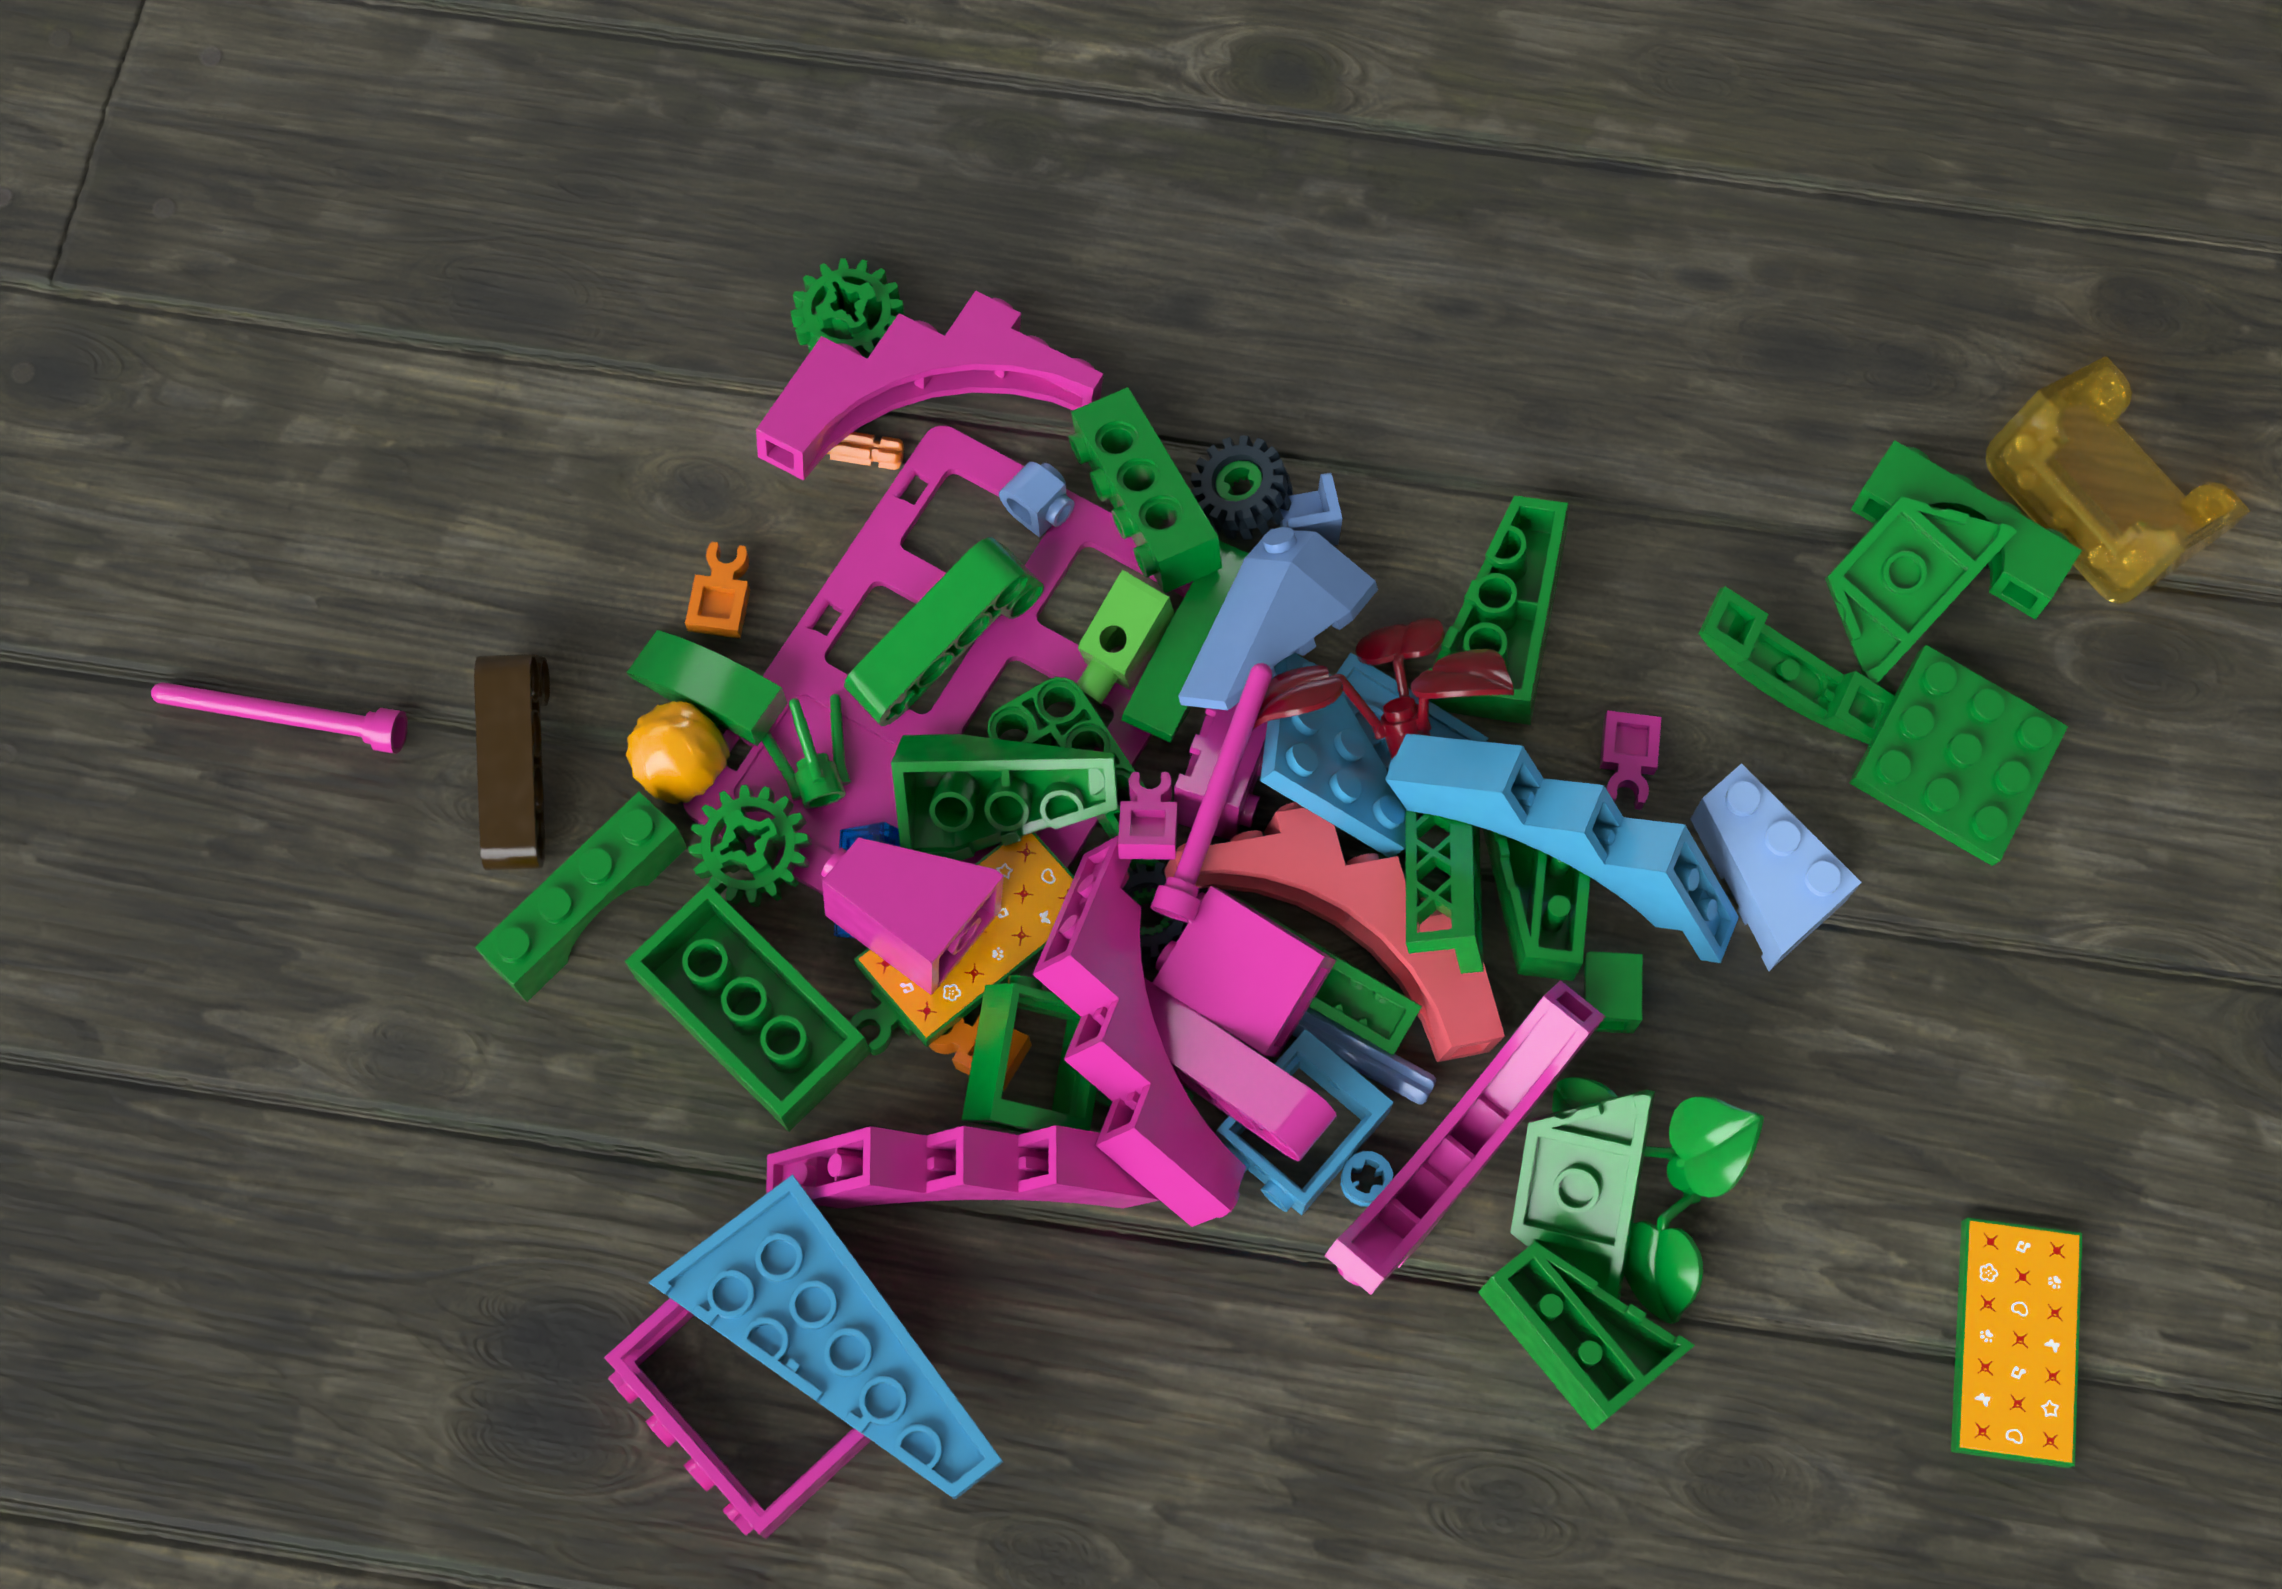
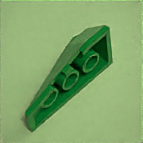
(984, 791)

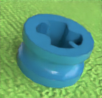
(1355, 1165)

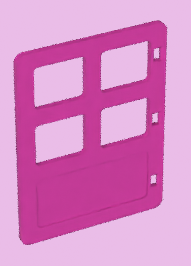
(880, 560)

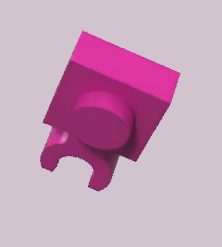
(1630, 749)
(1148, 821)

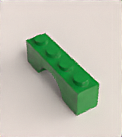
(2026, 567)
(541, 931)

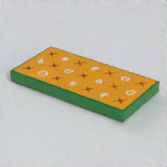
(1031, 901)
(2017, 1343)

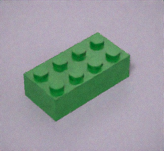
(748, 1007)

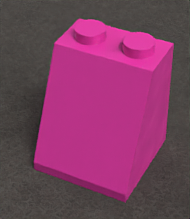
(910, 906)

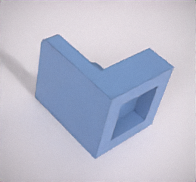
(1316, 511)

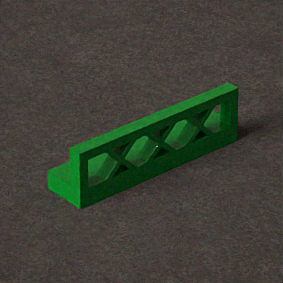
(1462, 887)

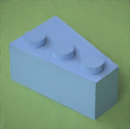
(1771, 864)

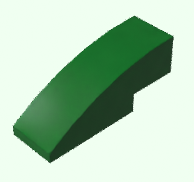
(711, 682)

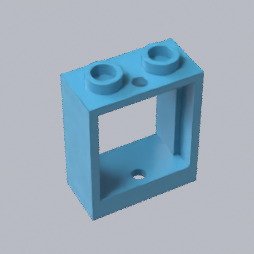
(1344, 1085)

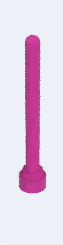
(382, 729)
(1179, 894)

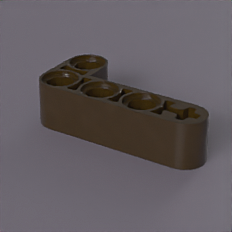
(510, 759)

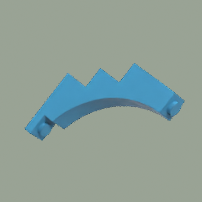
(1640, 860)

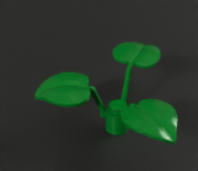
(1706, 1159)

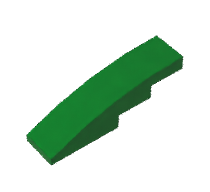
(1155, 700)
(1360, 1000)

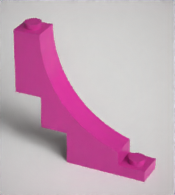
(1099, 974)
(957, 1164)

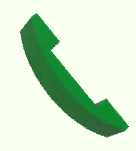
(1789, 672)

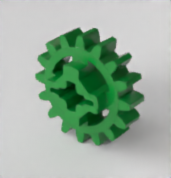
(859, 294)
(770, 837)

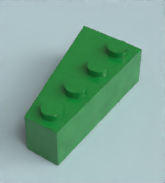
(1511, 607)

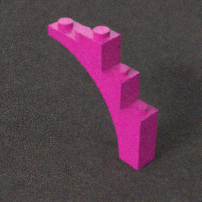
(912, 362)
(1465, 1139)

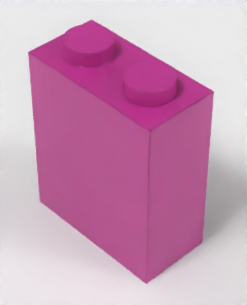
(1243, 971)

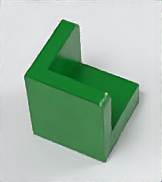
(1614, 989)

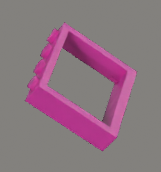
(704, 1463)

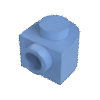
(1037, 497)

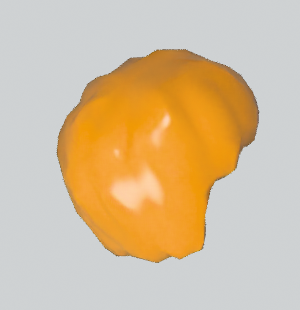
(676, 752)

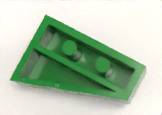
(1541, 907)
(1579, 1333)

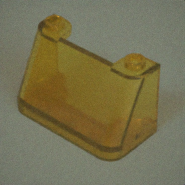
(2098, 487)

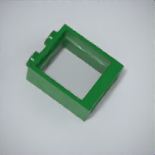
(983, 1103)

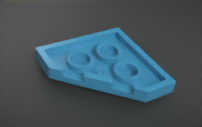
(1333, 771)

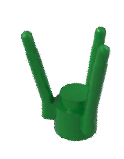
(817, 779)

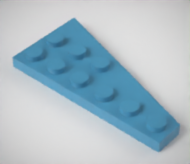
(810, 1313)

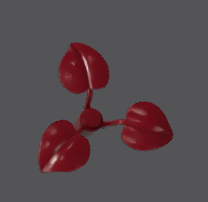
(1456, 675)

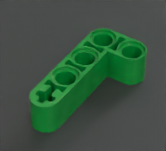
(941, 628)
(1072, 731)

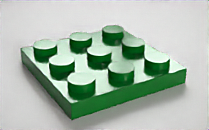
(1958, 755)

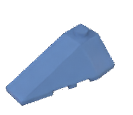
(1276, 606)

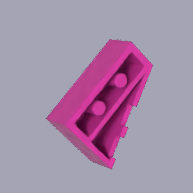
(1205, 749)

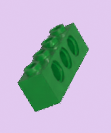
(1145, 490)

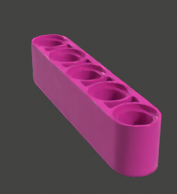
(1238, 1078)

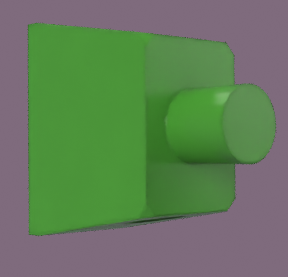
(1129, 617)

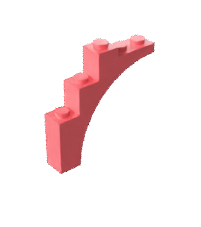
(1367, 901)

